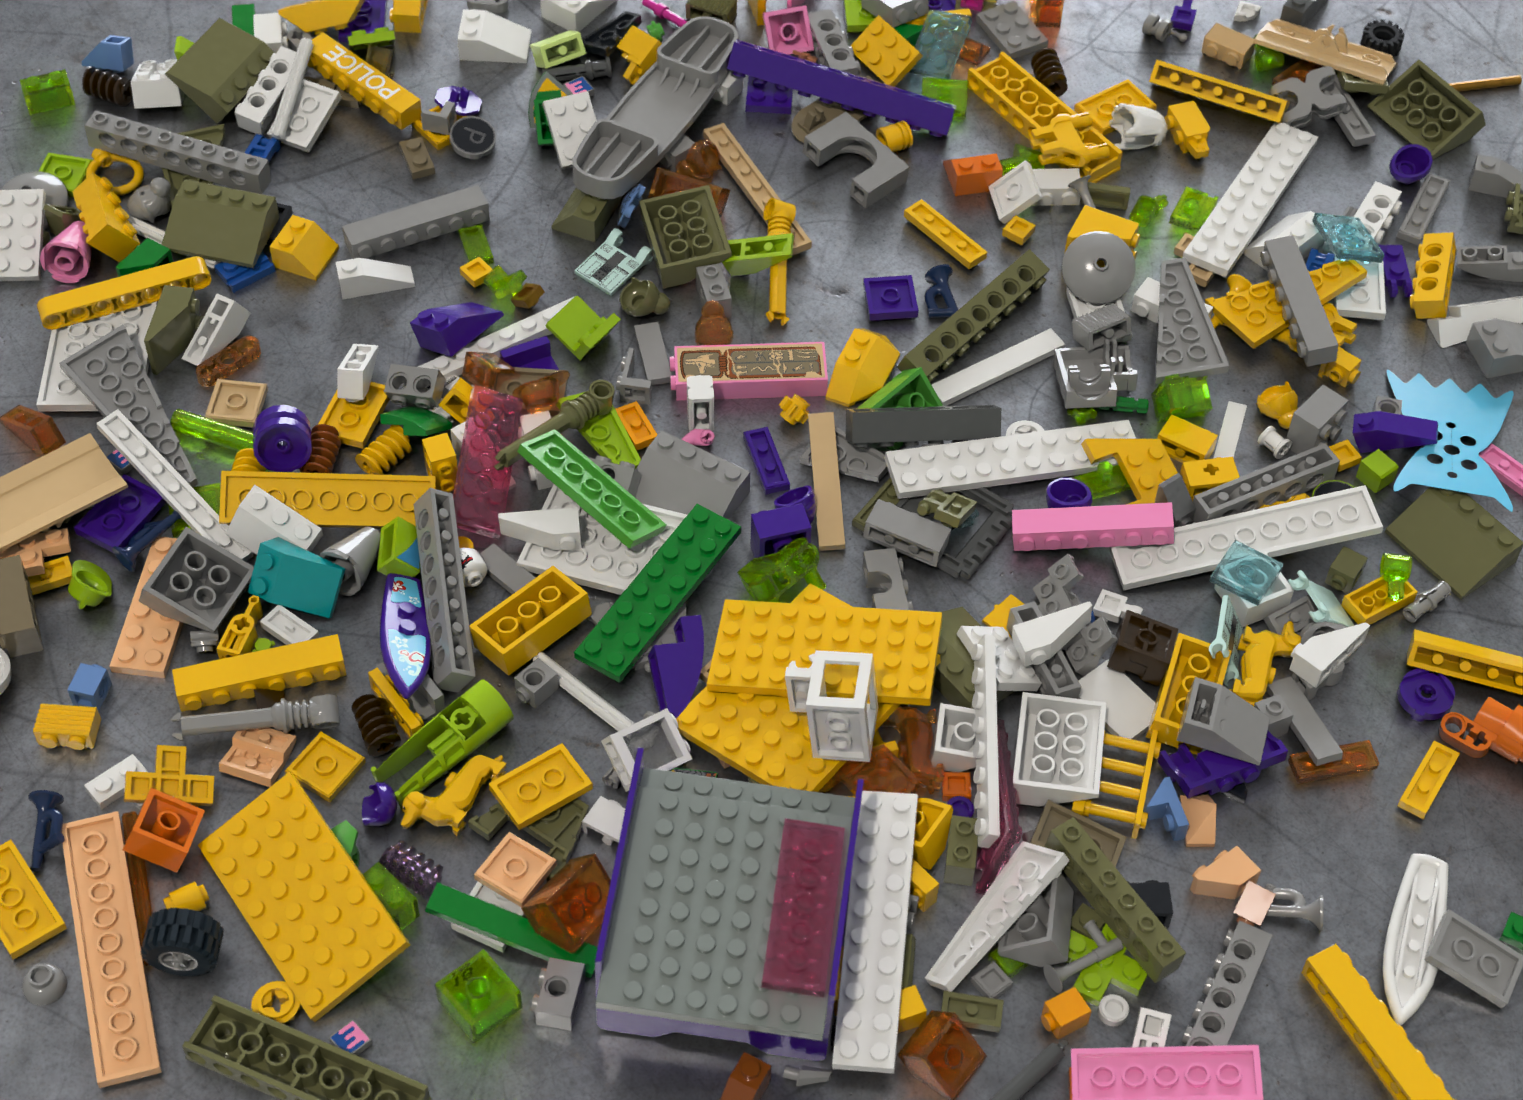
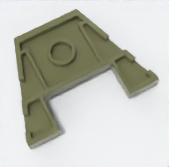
(556, 830)

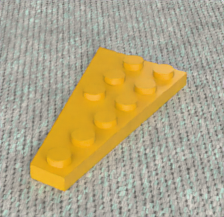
(1258, 315)

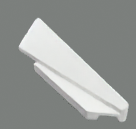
(1457, 325)

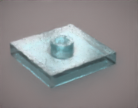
(1246, 572)

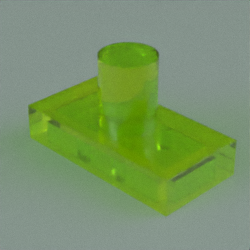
(1104, 480)

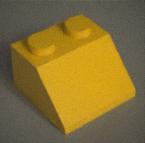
(303, 248)

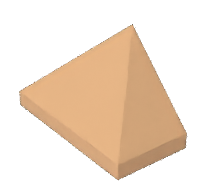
(1201, 816)

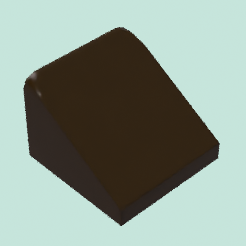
(267, 698)

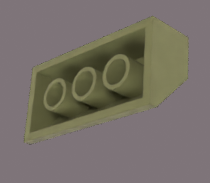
(585, 215)

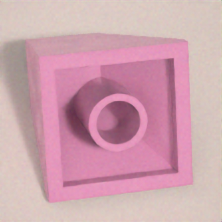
(788, 30)

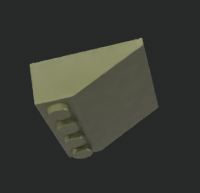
(220, 68)
(1428, 111)
(220, 223)
(684, 233)
(1455, 539)
(956, 667)

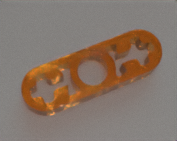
(243, 351)

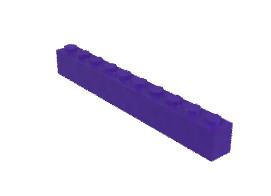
(841, 87)

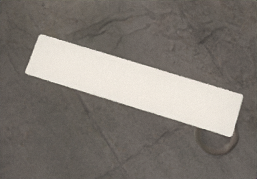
(1230, 430)

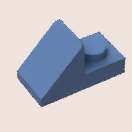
(1166, 805)

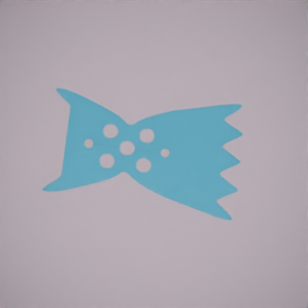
(1474, 414)

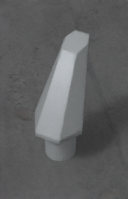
(807, 1075)

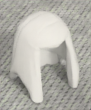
(1138, 126)

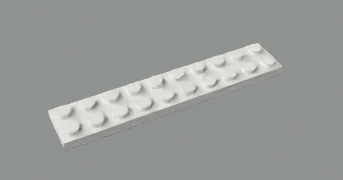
(1250, 199)
(998, 459)
(1270, 529)
(876, 934)

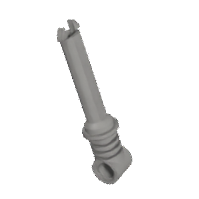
(320, 712)

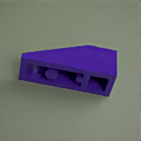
(1392, 431)

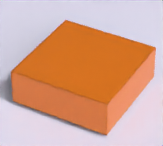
(956, 785)

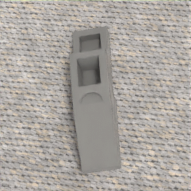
(1491, 262)

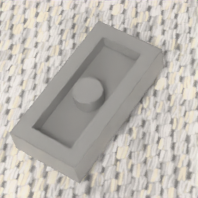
(1295, 612)

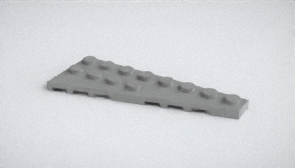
(115, 379)

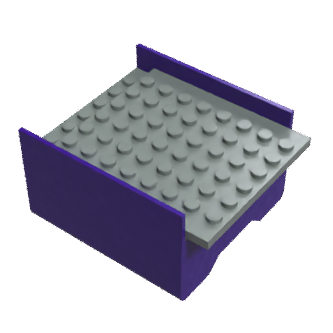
(695, 912)

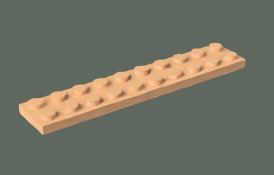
(109, 951)

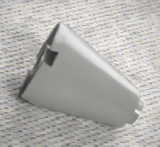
(357, 555)

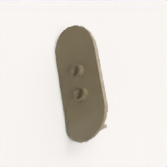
(818, 114)

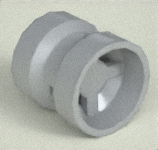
(1155, 26)

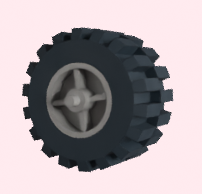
(182, 942)

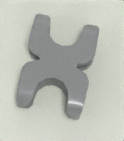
(1309, 97)

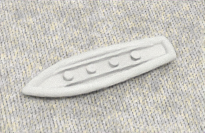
(1410, 932)

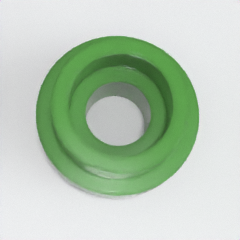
(656, 30)

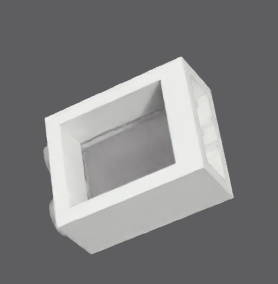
(661, 743)

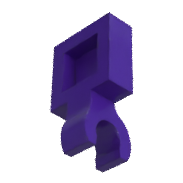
(1184, 16)

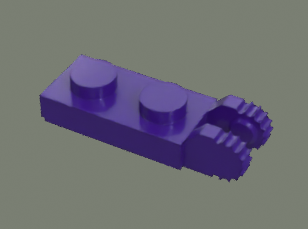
(1396, 270)

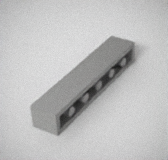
(416, 223)
(1299, 301)

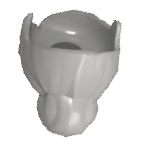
(150, 200)

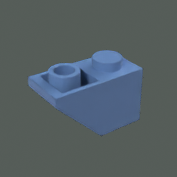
(112, 54)

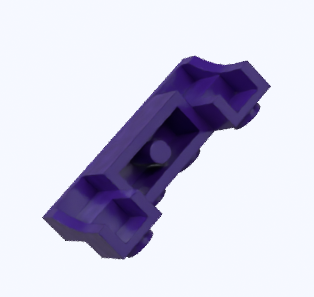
(1217, 771)

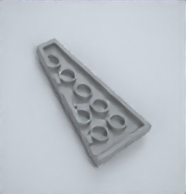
(1185, 331)

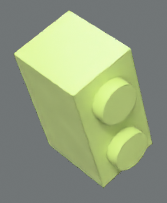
(558, 49)

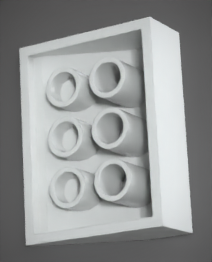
(1058, 749)

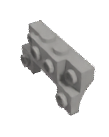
(1055, 595)

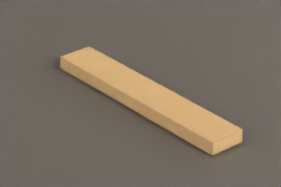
(826, 481)

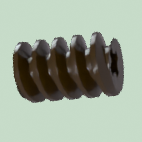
(1049, 71)
(107, 86)
(375, 724)

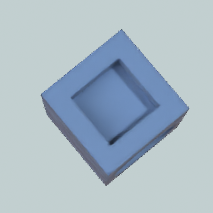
(89, 686)

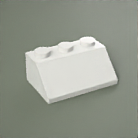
(1297, 224)
(265, 518)

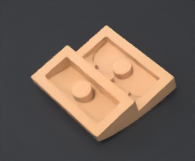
(258, 755)

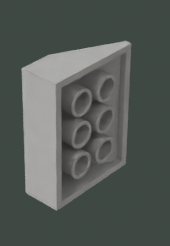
(684, 475)

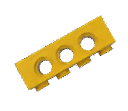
(1433, 275)

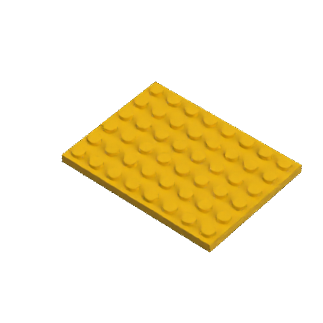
(761, 733)

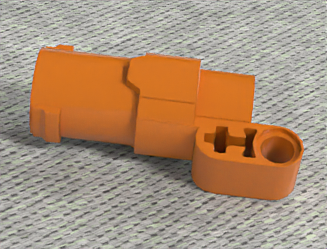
(1494, 724)

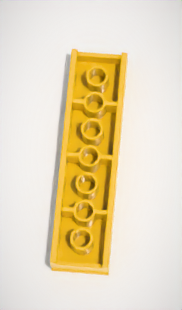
(1031, 105)

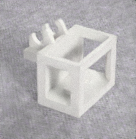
(836, 725)

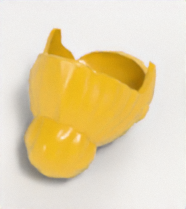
(1278, 403)

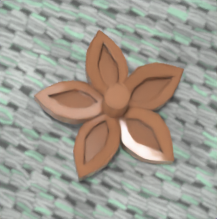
(804, 55)

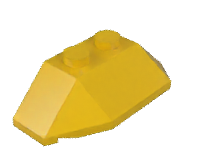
(321, 14)
(862, 367)

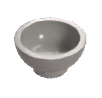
(44, 984)

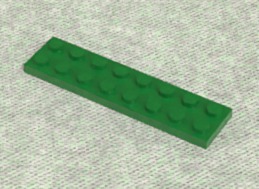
(657, 593)

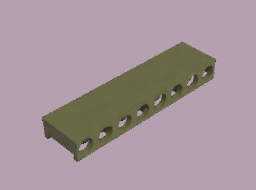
(289, 1061)

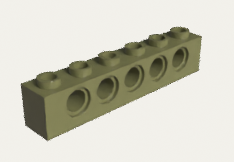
(1116, 901)

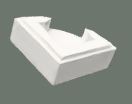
(1246, 11)

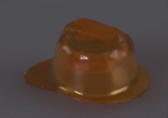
(541, 393)

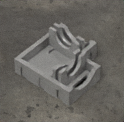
(1094, 375)

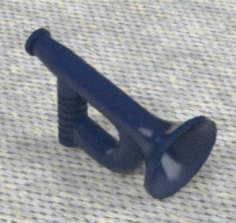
(940, 275)
(142, 539)
(45, 804)

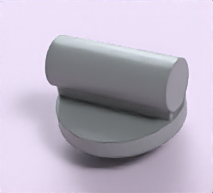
(204, 640)

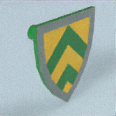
(545, 88)

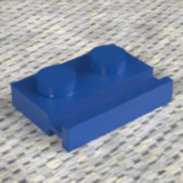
(240, 276)

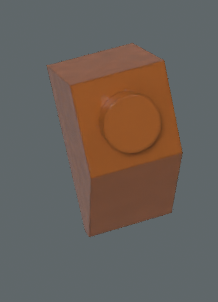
(748, 1079)

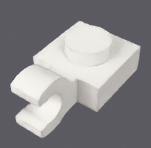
(1113, 606)

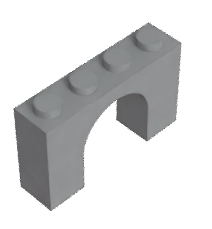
(848, 135)

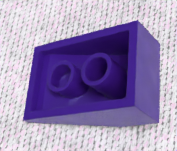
(452, 326)

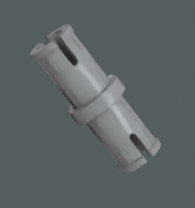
(1427, 601)

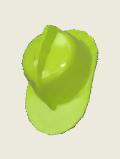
(89, 584)

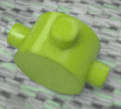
(262, 644)

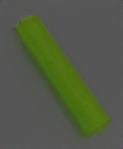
(211, 430)

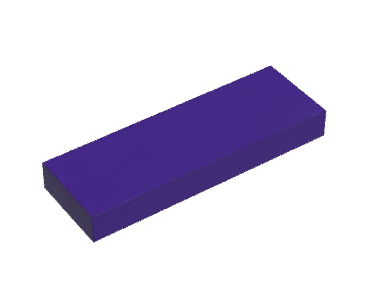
(766, 460)

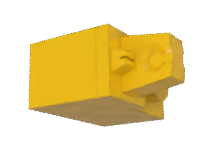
(639, 51)

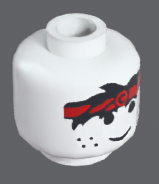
(473, 567)

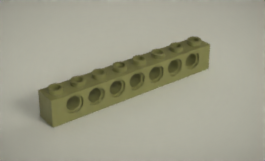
(1016, 280)

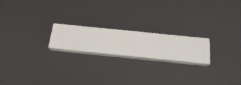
(997, 367)

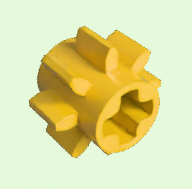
(794, 409)

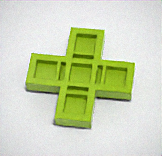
(1115, 969)

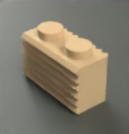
(1228, 46)

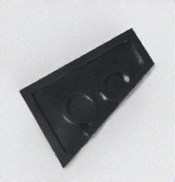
(607, 37)

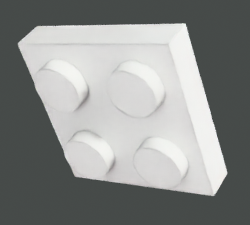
(1015, 192)

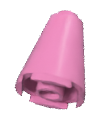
(68, 254)

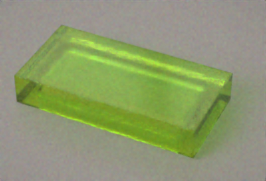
(475, 244)

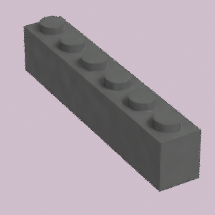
(922, 424)

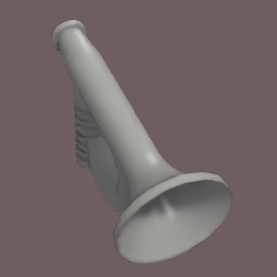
(1311, 912)

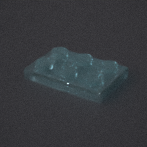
(941, 43)
(1348, 238)

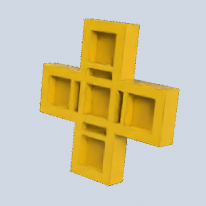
(170, 779)

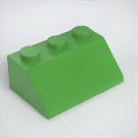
(907, 389)

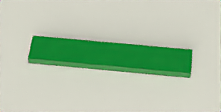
(502, 926)

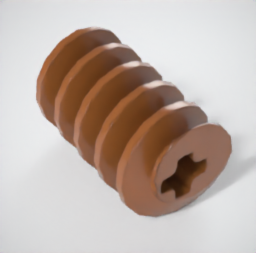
(324, 449)

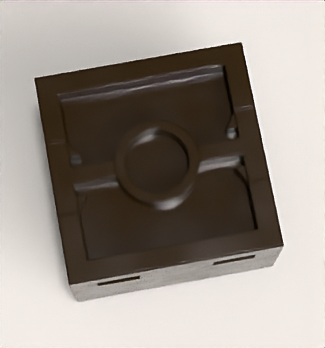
(1143, 647)

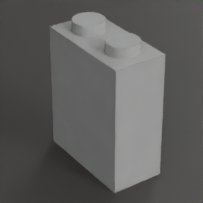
(897, 11)

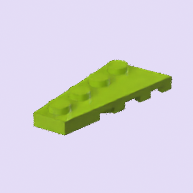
(607, 436)

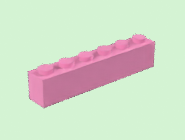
(1093, 526)

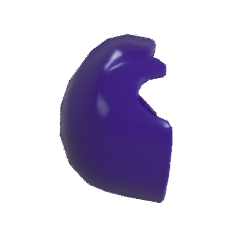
(380, 806)

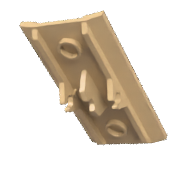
(1327, 49)
(54, 489)

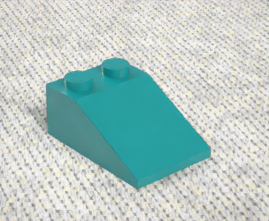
(295, 578)

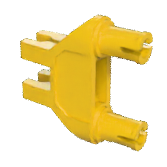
(1062, 144)
(1341, 327)

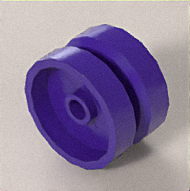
(282, 438)

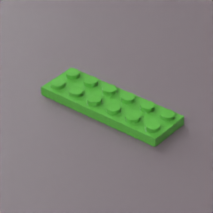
(592, 488)

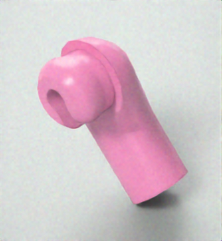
(699, 437)

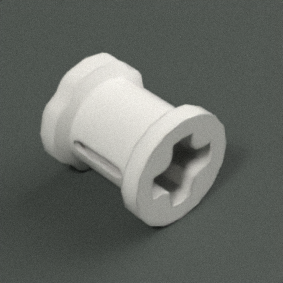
(1274, 442)

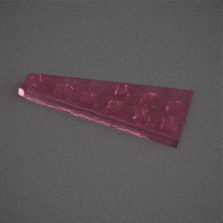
(1010, 832)

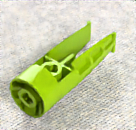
(449, 737)

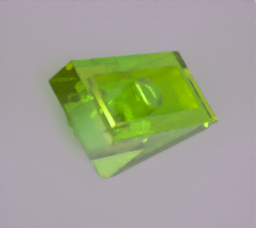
(1021, 154)

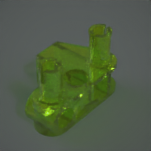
(793, 562)

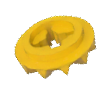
(263, 1000)

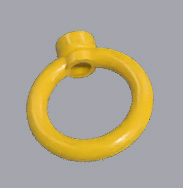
(105, 159)

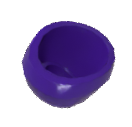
(1410, 163)
(1068, 493)
(797, 496)

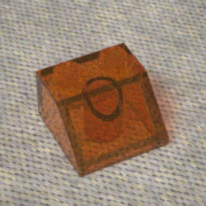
(942, 1054)

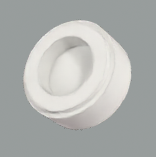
(1113, 1010)

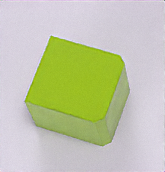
(1377, 471)

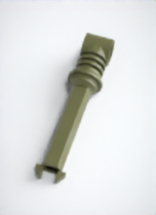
(572, 415)

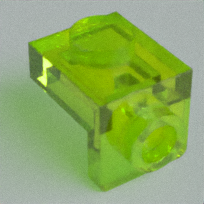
(504, 284)

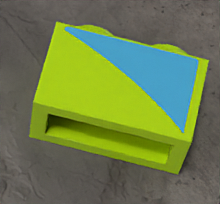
(399, 549)

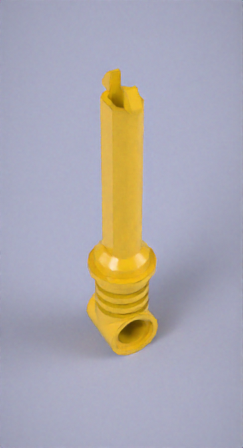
(779, 218)

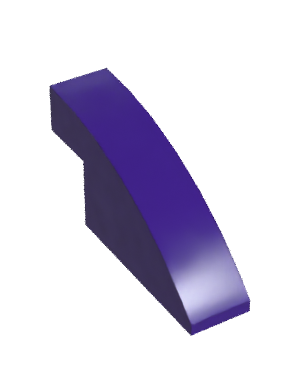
(678, 665)

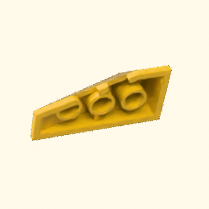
(931, 831)

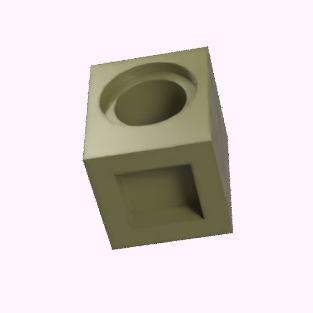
(1346, 570)

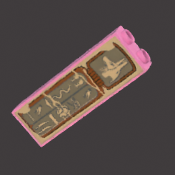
(753, 369)

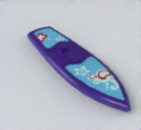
(404, 633)

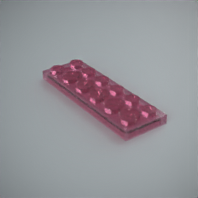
(479, 487)
(803, 908)

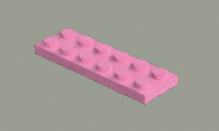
(1167, 1073)

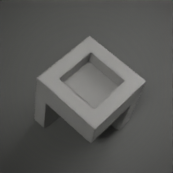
(441, 121)

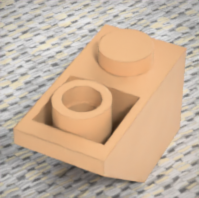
(1226, 875)

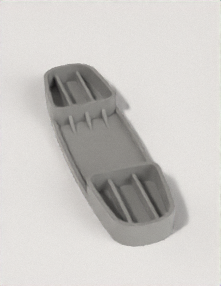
(655, 109)

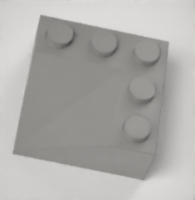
(197, 582)

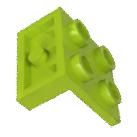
(580, 327)

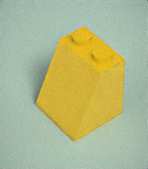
(1093, 219)

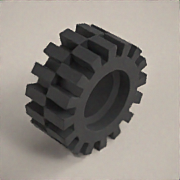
(1391, 37)

